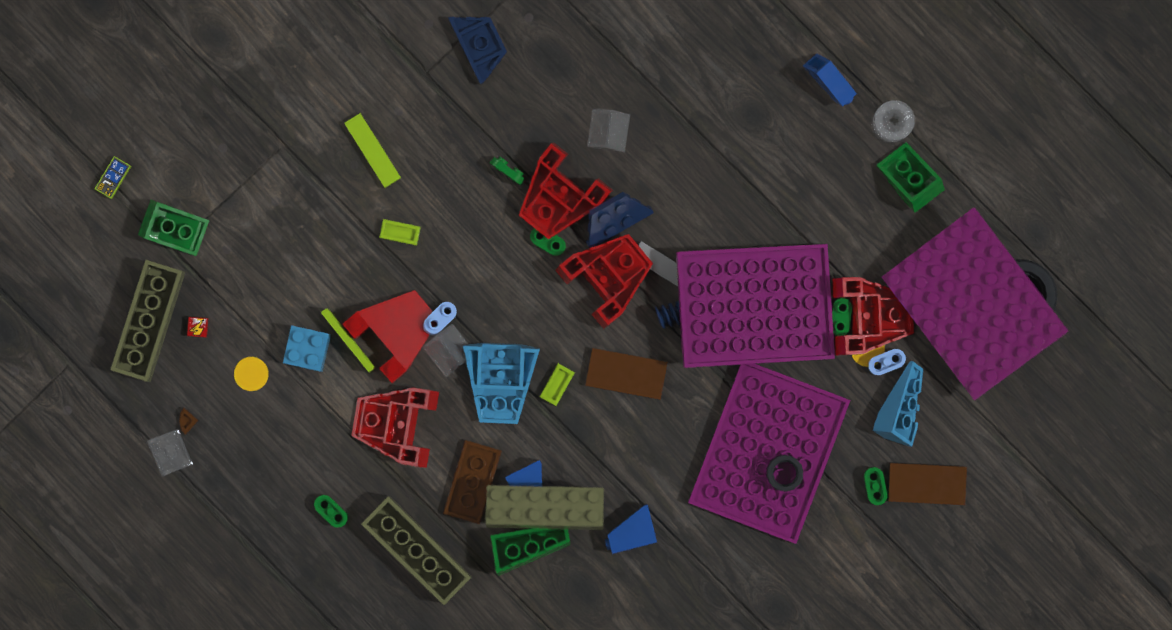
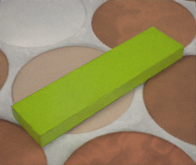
(372, 150)
(348, 340)

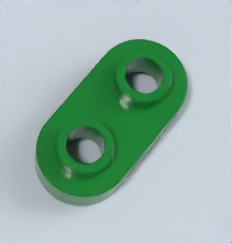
(501, 165)
(546, 244)
(841, 316)
(876, 485)
(330, 512)

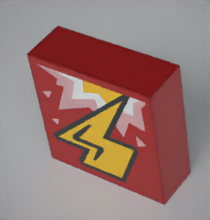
(197, 327)

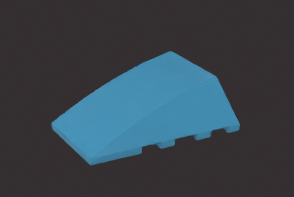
(500, 379)

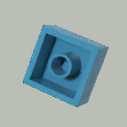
(306, 348)

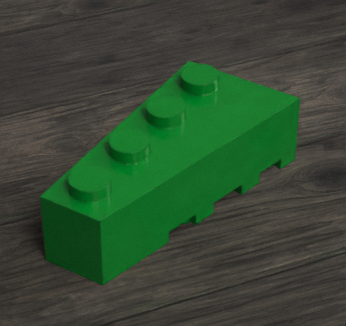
(524, 546)

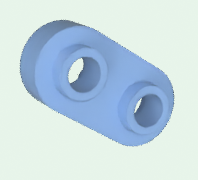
(440, 318)
(886, 362)

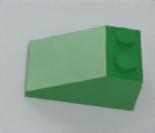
(911, 177)
(173, 227)

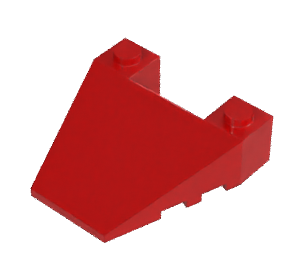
(555, 200)
(612, 270)
(875, 316)
(398, 326)
(390, 423)

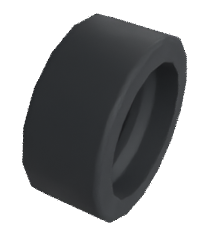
(799, 473)

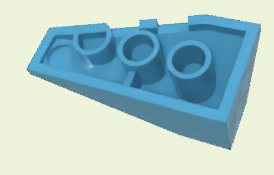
(898, 413)

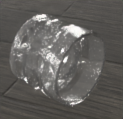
(885, 129)

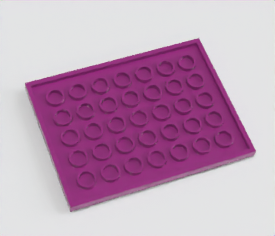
(974, 303)
(755, 305)
(762, 420)

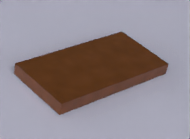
(626, 373)
(470, 482)
(927, 484)

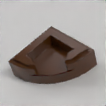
(187, 421)

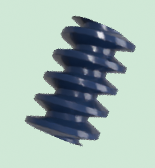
(668, 315)

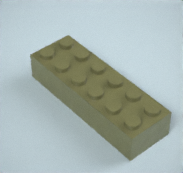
(148, 321)
(544, 507)
(416, 550)

